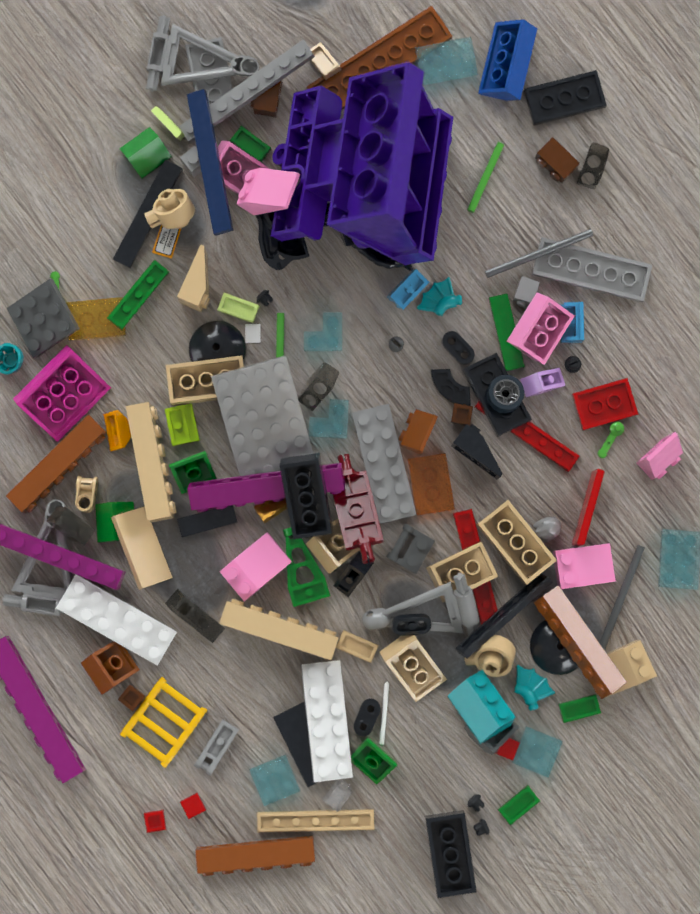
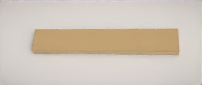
(315, 820)

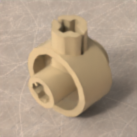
(171, 210)
(494, 656)

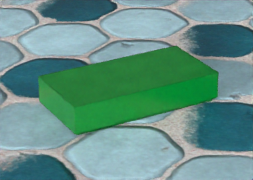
(250, 144)
(579, 708)
(519, 805)

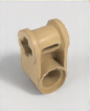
(86, 492)

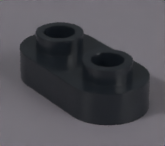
(459, 347)
(411, 624)
(366, 717)

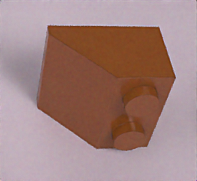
(418, 431)
(109, 666)

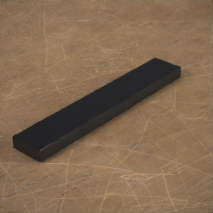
(139, 227)
(503, 615)

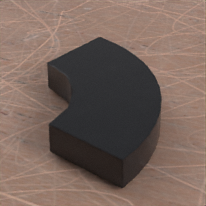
(450, 388)

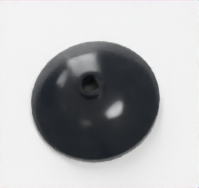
(213, 333)
(547, 655)

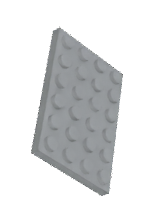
(262, 415)

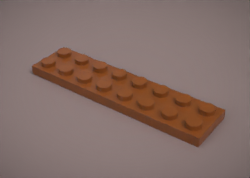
(389, 51)

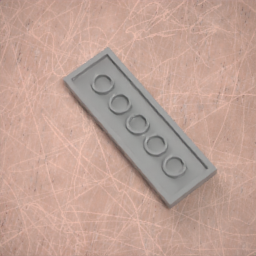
(594, 271)
(384, 463)

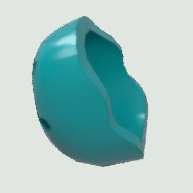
(10, 360)

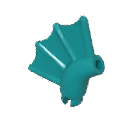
(440, 298)
(531, 687)

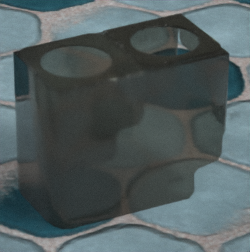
(600, 151)
(324, 374)

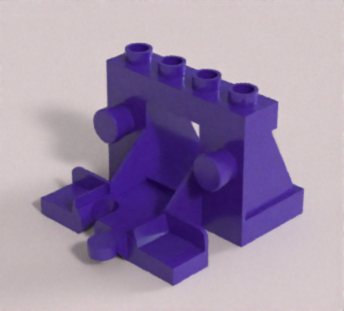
(374, 166)

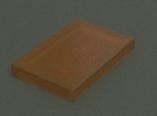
(431, 484)

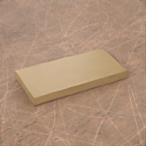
(141, 548)

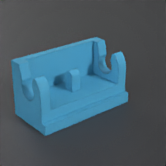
(408, 289)
(575, 330)

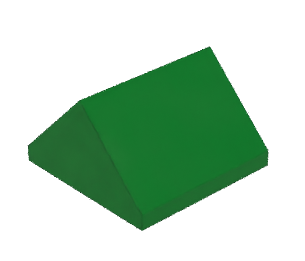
(145, 152)
(192, 469)
(105, 528)
(373, 760)

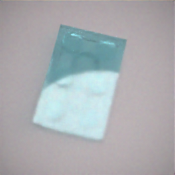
(447, 61)
(679, 559)

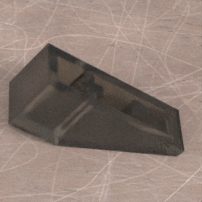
(194, 615)

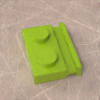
(182, 424)

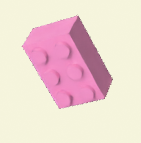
(540, 328)

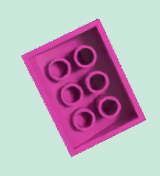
(61, 393)

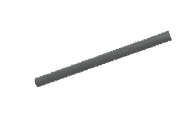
(539, 253)
(621, 596)

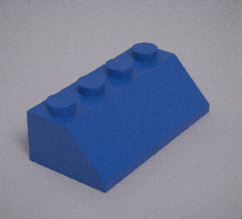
(508, 60)

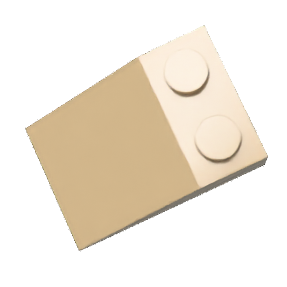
(195, 287)
(330, 548)
(471, 561)
(632, 664)
(412, 666)

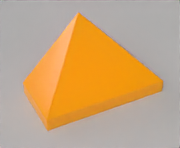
(117, 430)

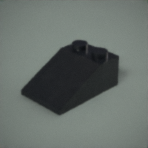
(474, 447)

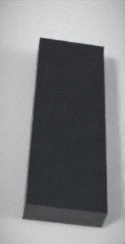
(206, 521)

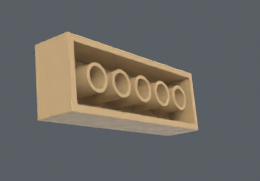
(150, 462)
(279, 630)

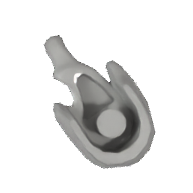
(547, 528)

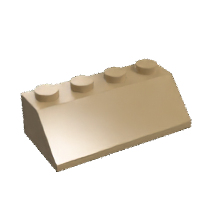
(193, 382)
(516, 542)

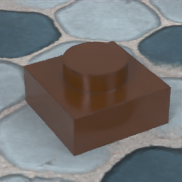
(461, 414)
(131, 697)

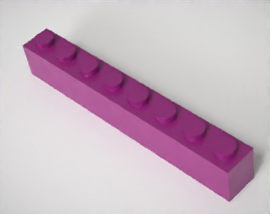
(252, 488)
(61, 557)
(38, 713)

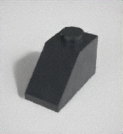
(352, 575)

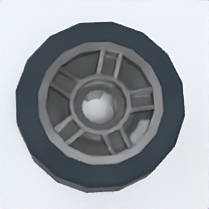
(509, 385)

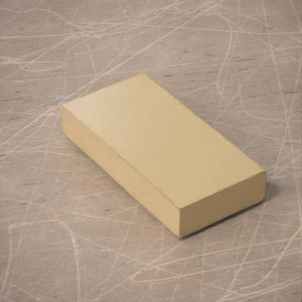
(324, 61)
(357, 646)

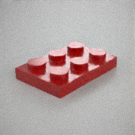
(605, 404)

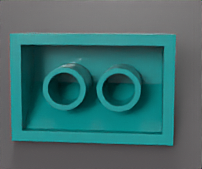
(481, 707)

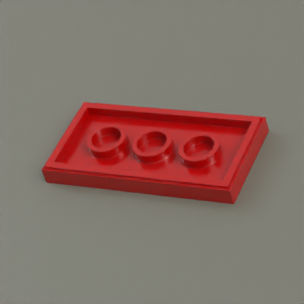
(588, 507)

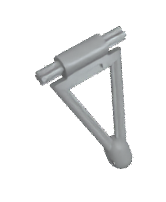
(164, 54)
(36, 597)
(459, 603)

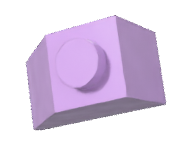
(542, 382)

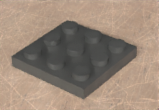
(43, 318)

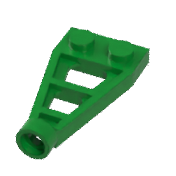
(310, 591)

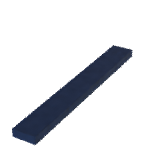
(210, 162)

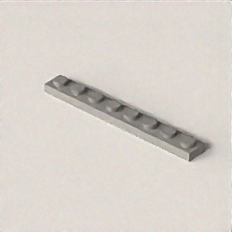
(254, 86)

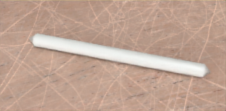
(384, 713)

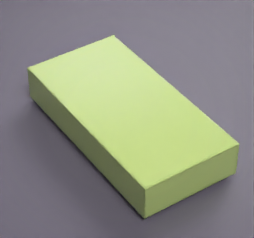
(168, 123)
(238, 308)

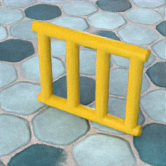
(187, 727)

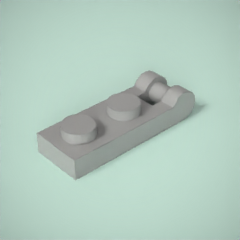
(217, 746)

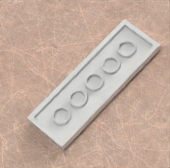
(116, 619)
(326, 721)

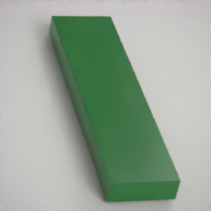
(138, 295)
(504, 327)

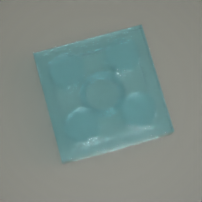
(537, 751)
(274, 780)

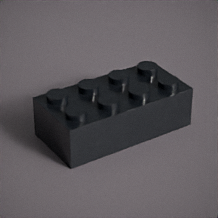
(306, 495)
(450, 854)

